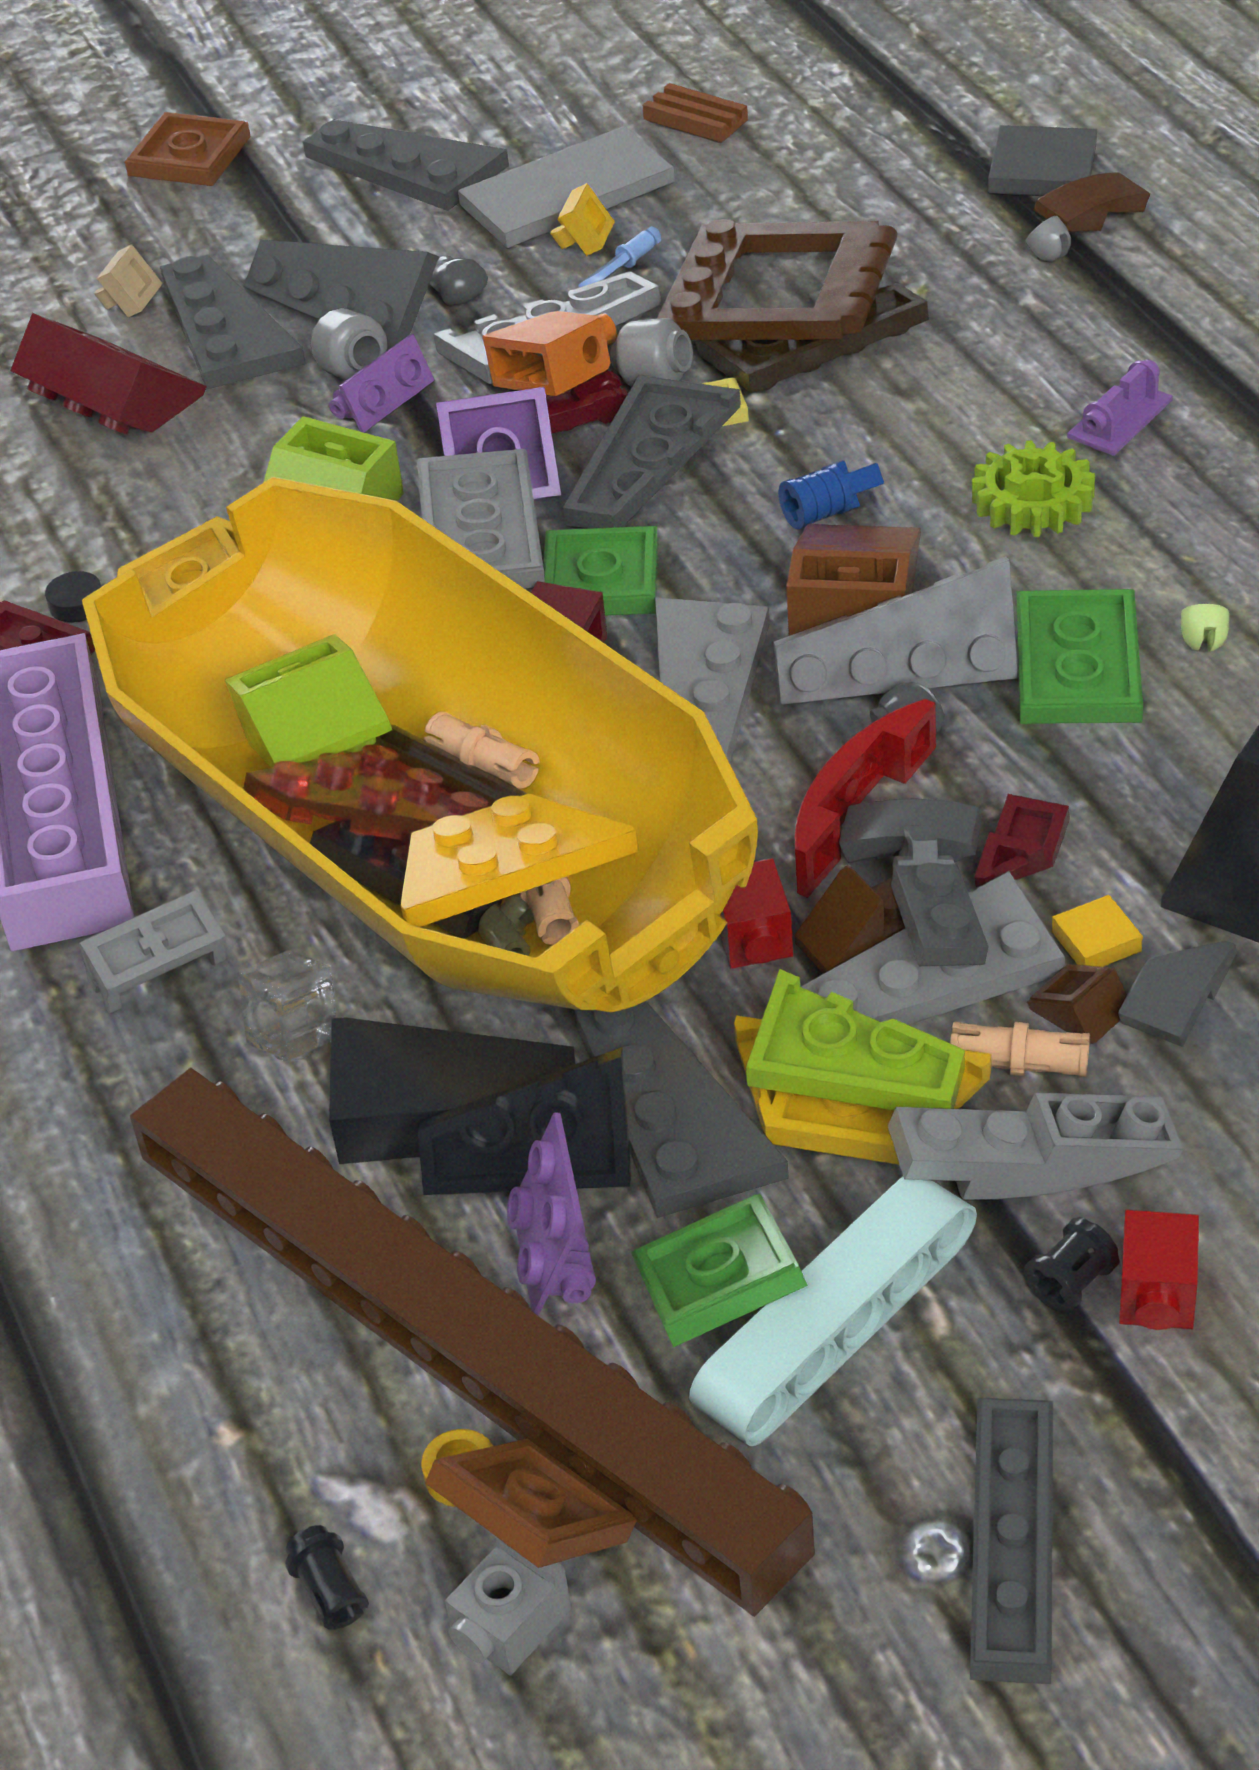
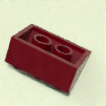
(101, 377)

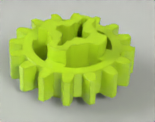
(1036, 488)

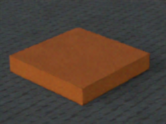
(188, 148)
(531, 1502)

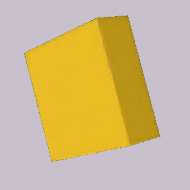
(1097, 933)

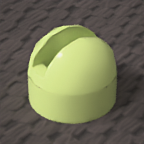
(1205, 624)

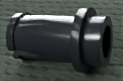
(319, 1563)

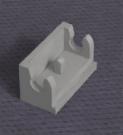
(151, 946)

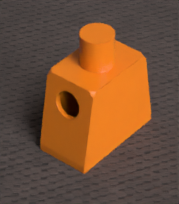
(570, 345)

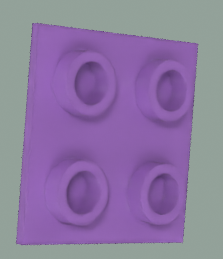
(550, 1224)

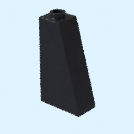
(1221, 866)
(401, 1074)

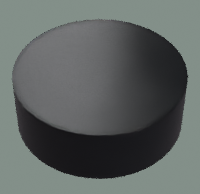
(66, 593)

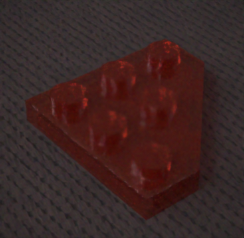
(360, 786)

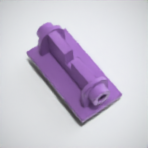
(382, 385)
(1122, 410)

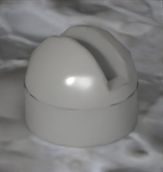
(1049, 239)

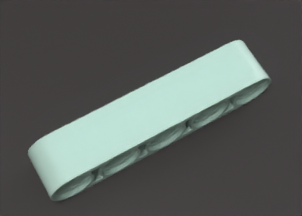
(849, 1296)

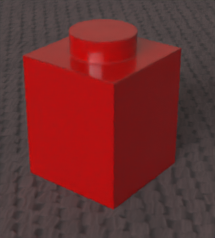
(758, 919)
(1159, 1270)

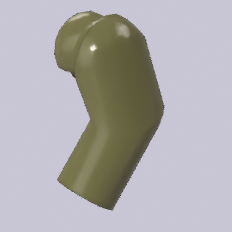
(505, 925)

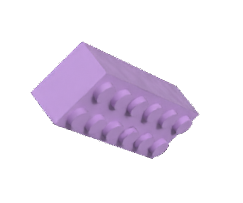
(57, 799)

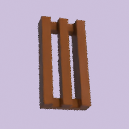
(695, 113)

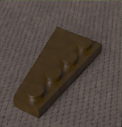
(765, 362)

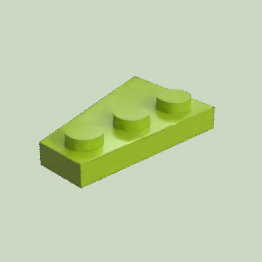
(841, 1055)

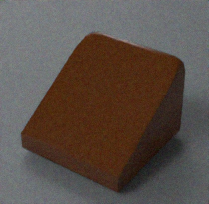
(1081, 1000)

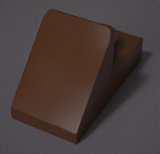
(848, 920)

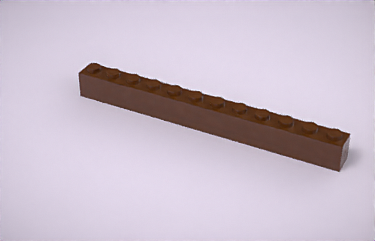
(481, 1340)

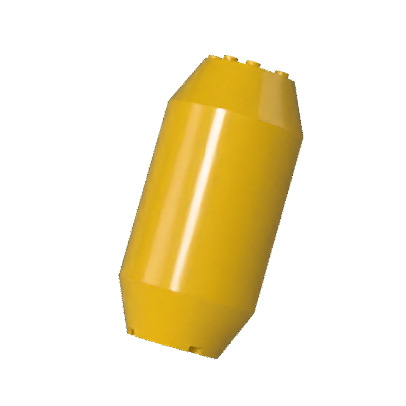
(464, 641)

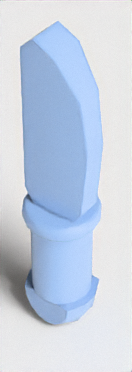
(626, 254)

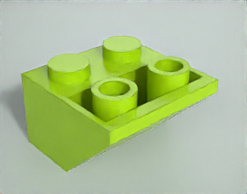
(337, 459)
(308, 704)

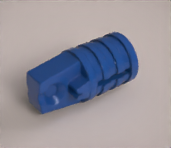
(825, 492)

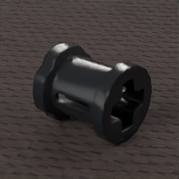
(1071, 1265)

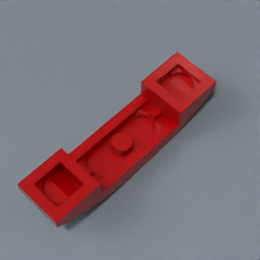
(888, 748)

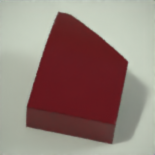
(1024, 839)

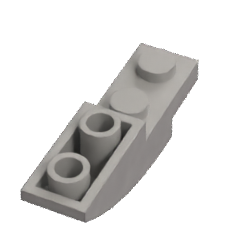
(1048, 1149)

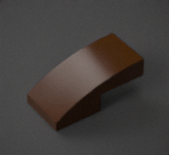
(1086, 201)

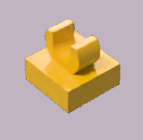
(583, 221)

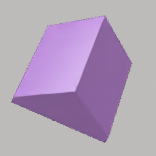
(500, 424)

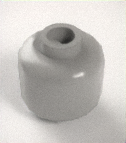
(347, 342)
(651, 350)

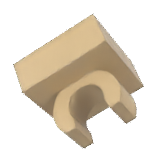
(127, 282)

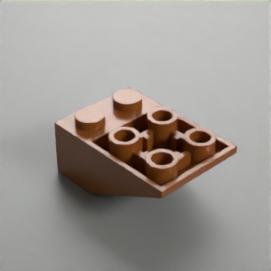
(848, 571)

